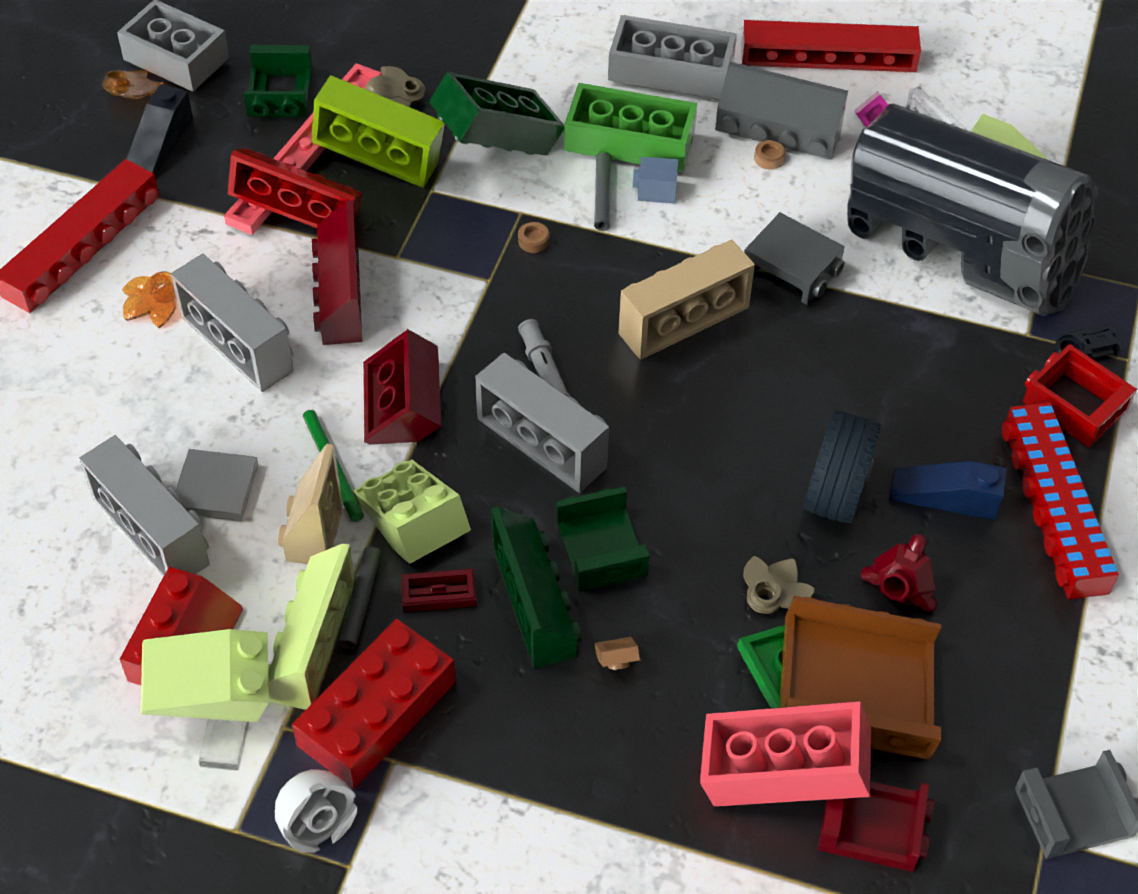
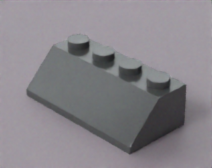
(781, 109)

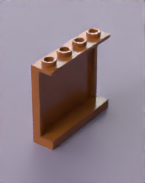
(865, 657)

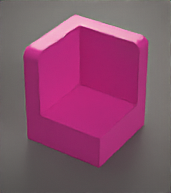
(871, 109)

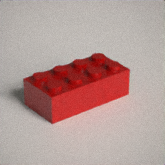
(374, 703)

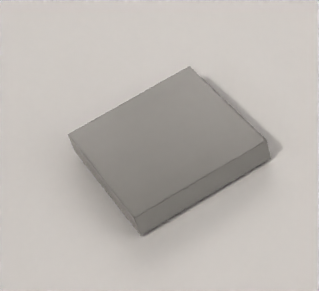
(216, 483)

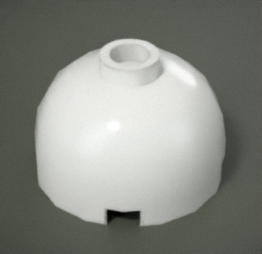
(313, 809)

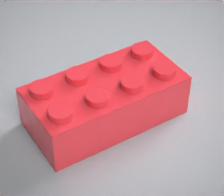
(787, 754)

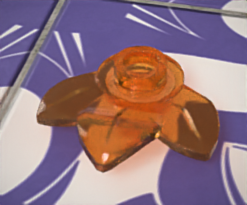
(129, 83)
(147, 298)

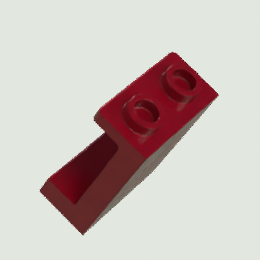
(879, 827)

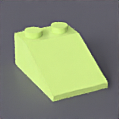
(206, 675)

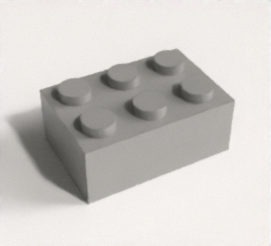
(173, 45)

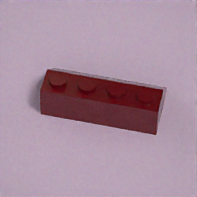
(338, 278)

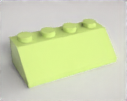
(311, 628)

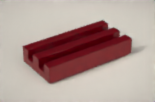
(438, 595)

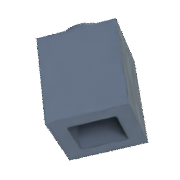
(656, 180)

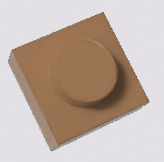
(617, 653)

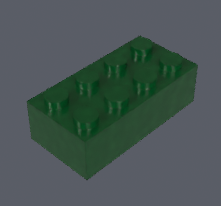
(496, 114)

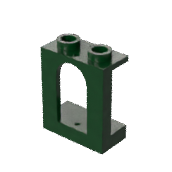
(279, 61)

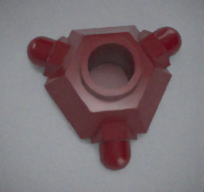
(904, 574)

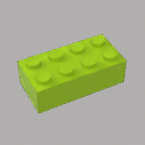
(377, 131)

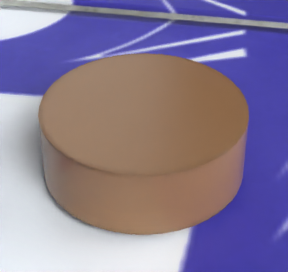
(769, 154)
(533, 237)

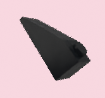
(160, 127)

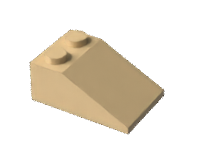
(313, 510)

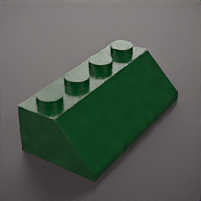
(533, 588)

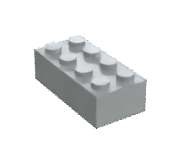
(670, 56)
(233, 321)
(542, 422)
(145, 508)

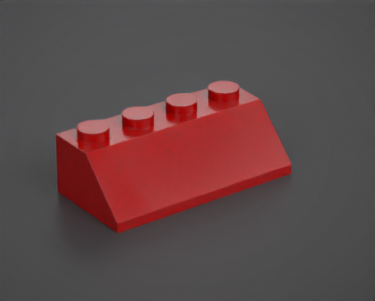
(286, 188)

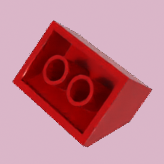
(179, 606)

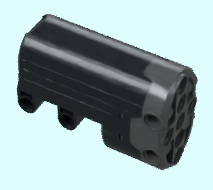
(1008, 211)

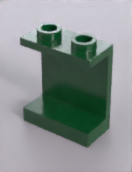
(600, 539)

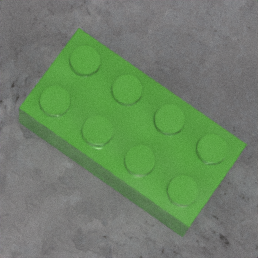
(629, 125)

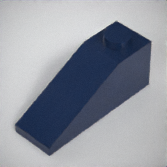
(953, 487)

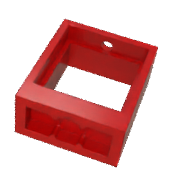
(1092, 376)

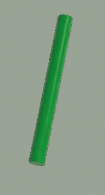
(320, 438)

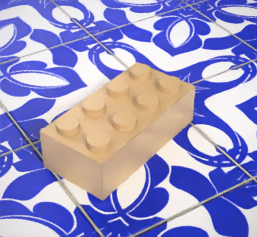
(685, 299)

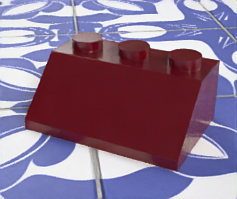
(402, 391)

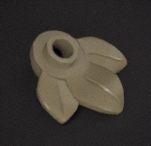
(395, 86)
(774, 582)

